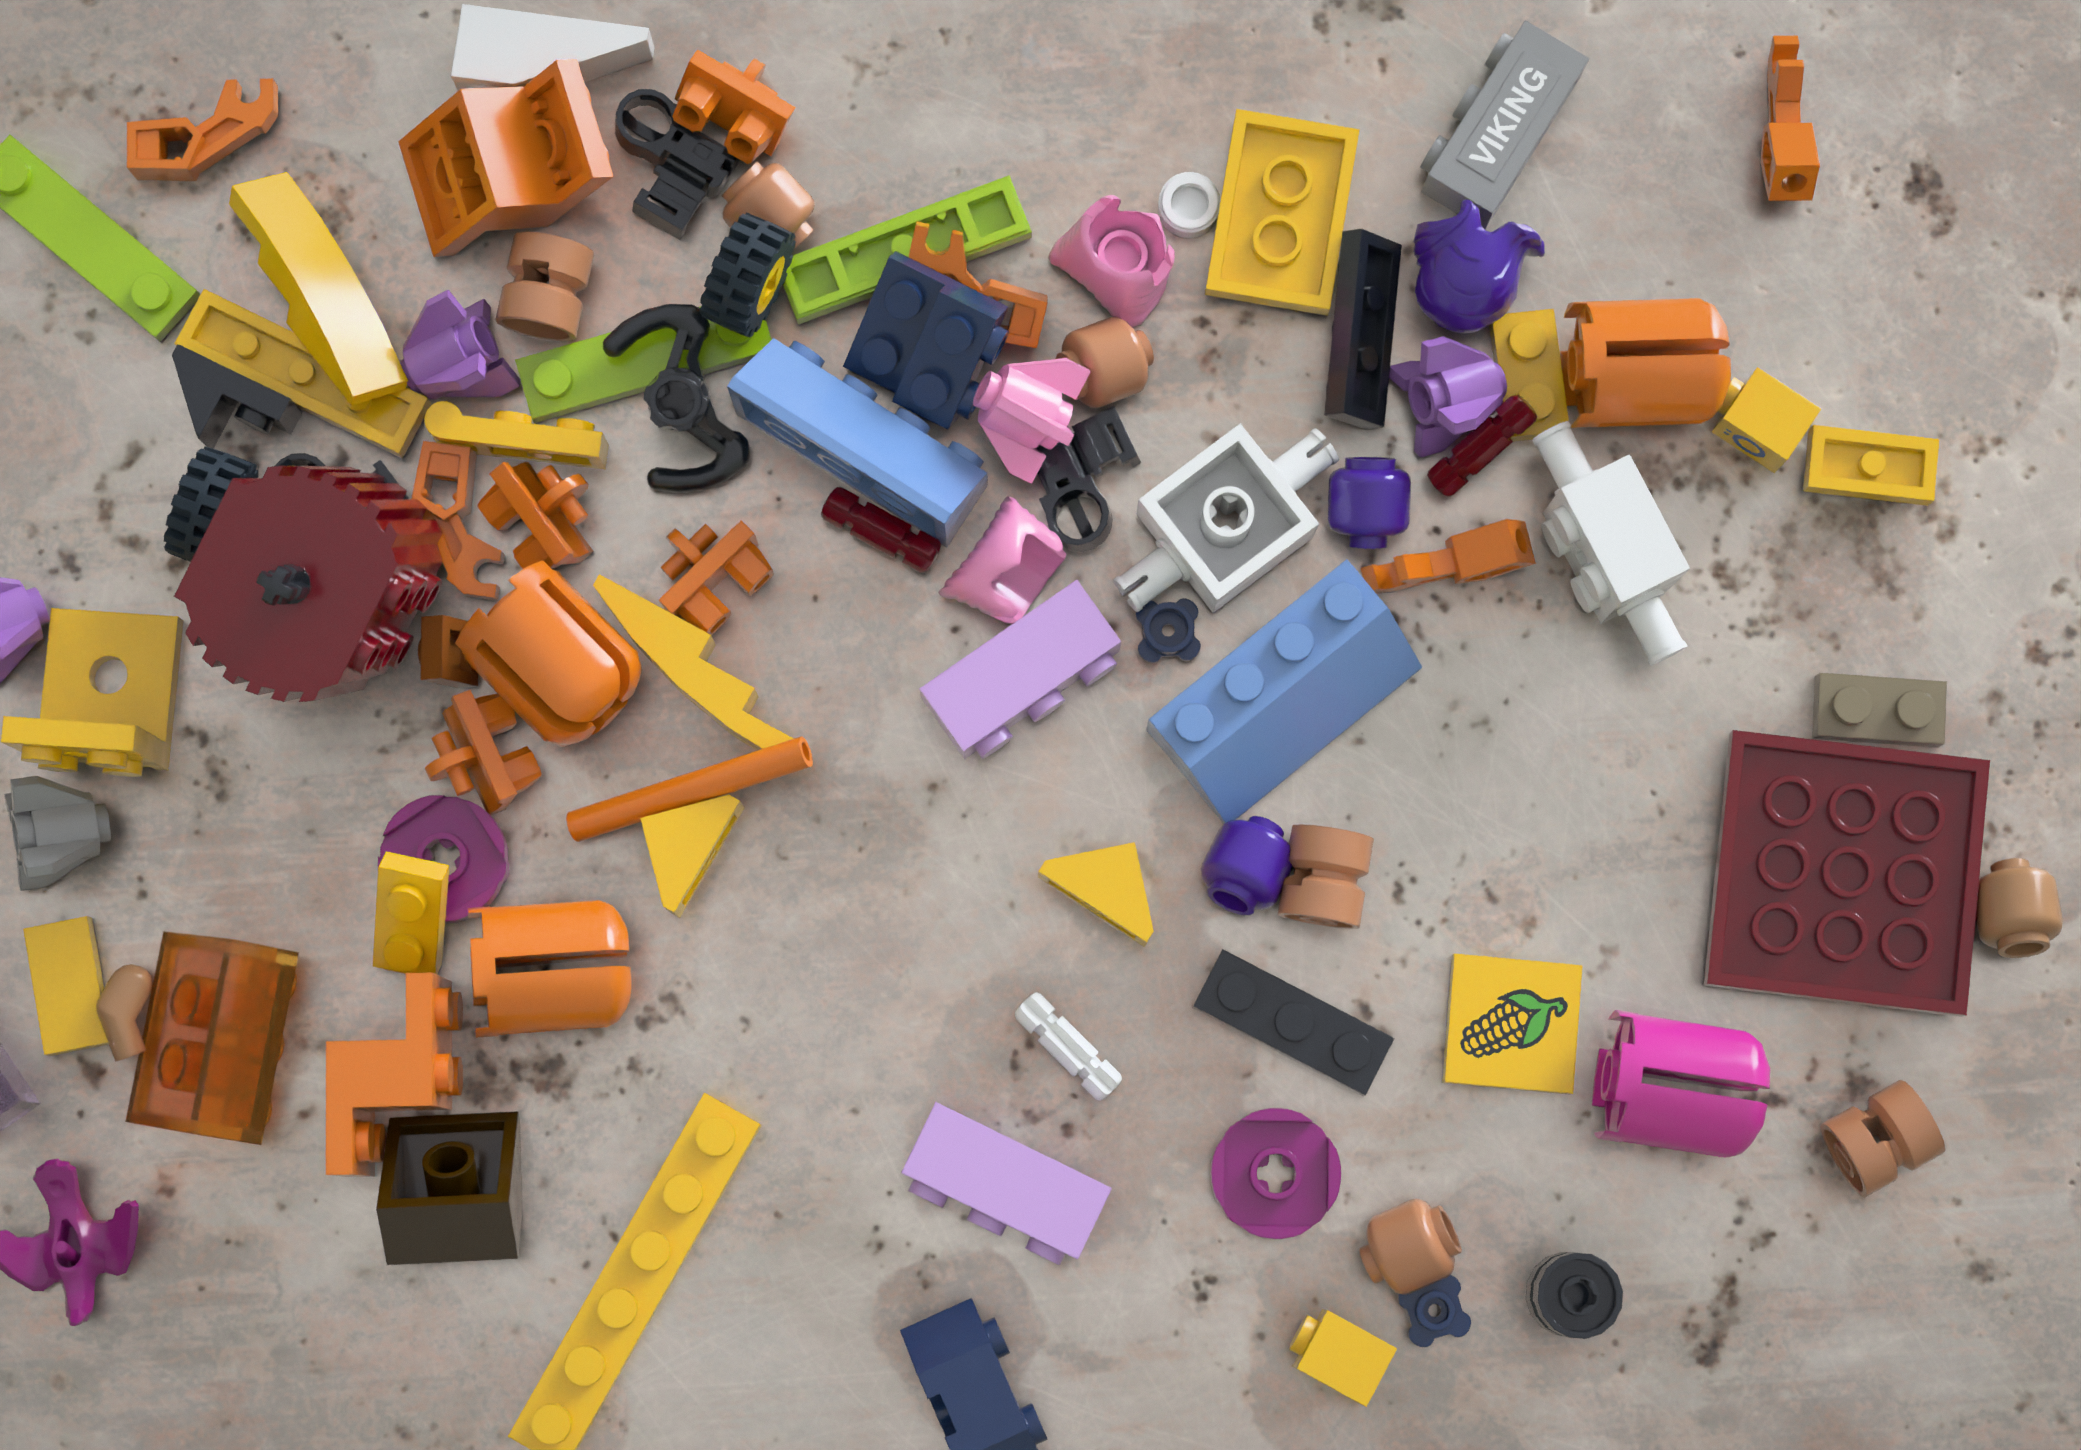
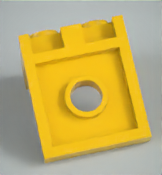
(96, 728)

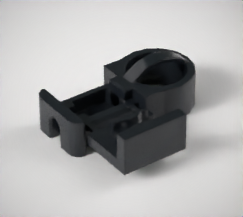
(689, 163)
(1086, 453)

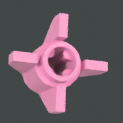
(1026, 410)

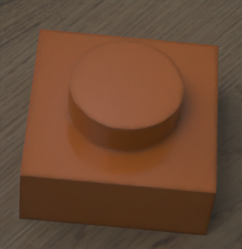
(440, 657)

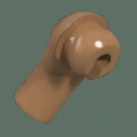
(119, 1008)

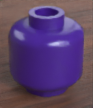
(1369, 501)
(1247, 865)

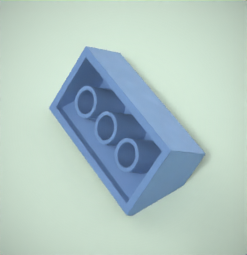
(859, 440)
(1285, 693)

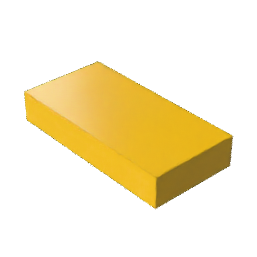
(66, 984)

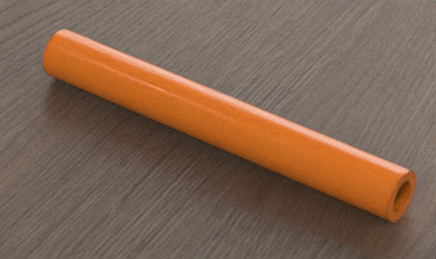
(690, 788)

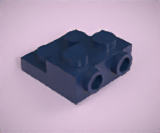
(927, 340)

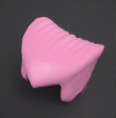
(1117, 258)
(1007, 565)

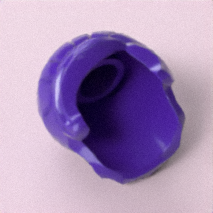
(1470, 273)

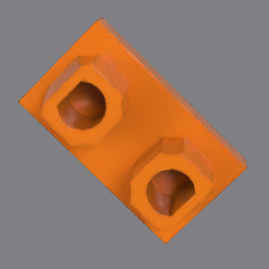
(733, 102)
(547, 508)
(732, 556)
(472, 727)

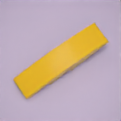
(322, 290)
(682, 657)

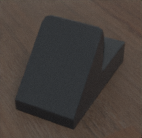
(216, 391)

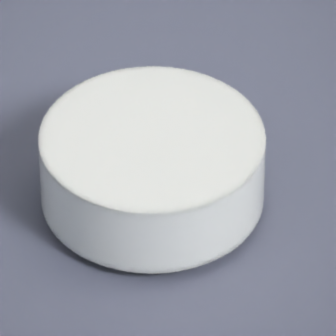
(1189, 205)

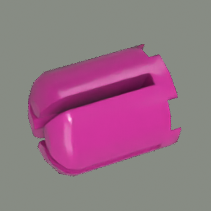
(1677, 1116)

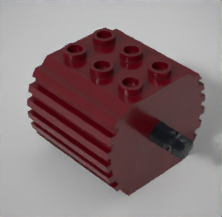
(311, 580)

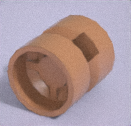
(540, 308)
(1326, 876)
(1905, 1135)

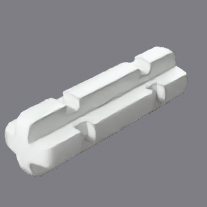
(1068, 1046)

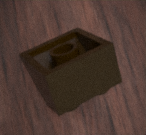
(451, 1188)

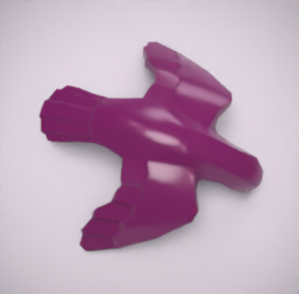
(73, 1246)

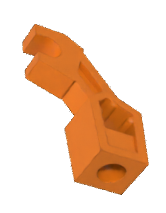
(208, 143)
(1788, 146)
(1028, 305)
(459, 550)
(1467, 558)

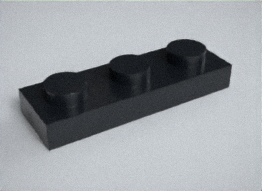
(1363, 329)
(1293, 1022)

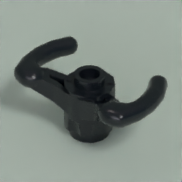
(681, 397)

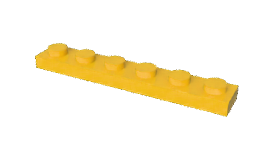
(636, 1278)

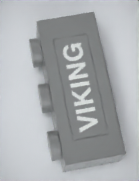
(1502, 121)

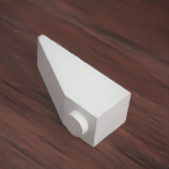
(515, 46)

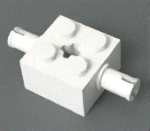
(1231, 478)
(1612, 541)

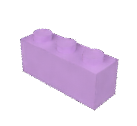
(1022, 672)
(1004, 1184)

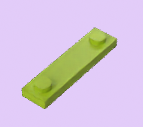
(91, 242)
(851, 266)
(585, 377)

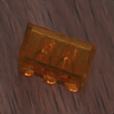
(213, 1037)

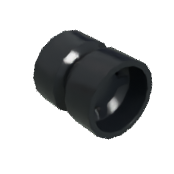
(1574, 1295)

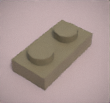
(1879, 710)

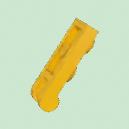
(515, 437)

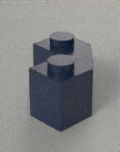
(966, 1383)

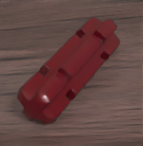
(1482, 445)
(880, 529)

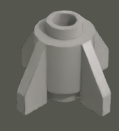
(53, 829)

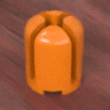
(1645, 362)
(552, 657)
(551, 997)

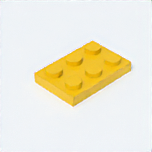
(1282, 212)

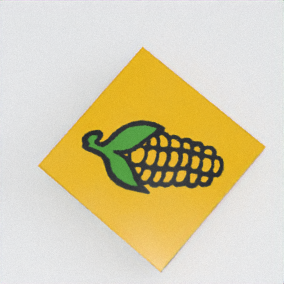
(1512, 1024)

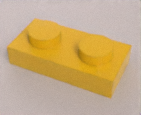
(1530, 357)
(1871, 465)
(410, 914)

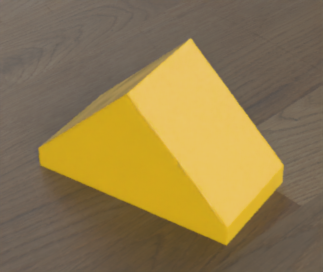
(685, 845)
(1107, 885)

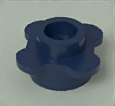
(1178, 615)
(1450, 1320)

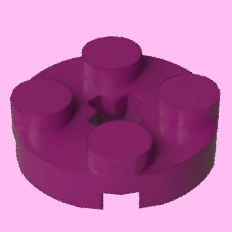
(459, 823)
(1301, 1147)

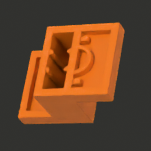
(505, 158)
(391, 1076)

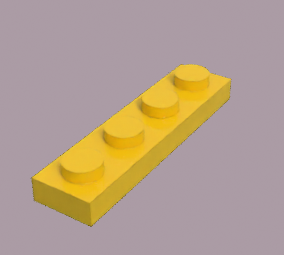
(282, 363)

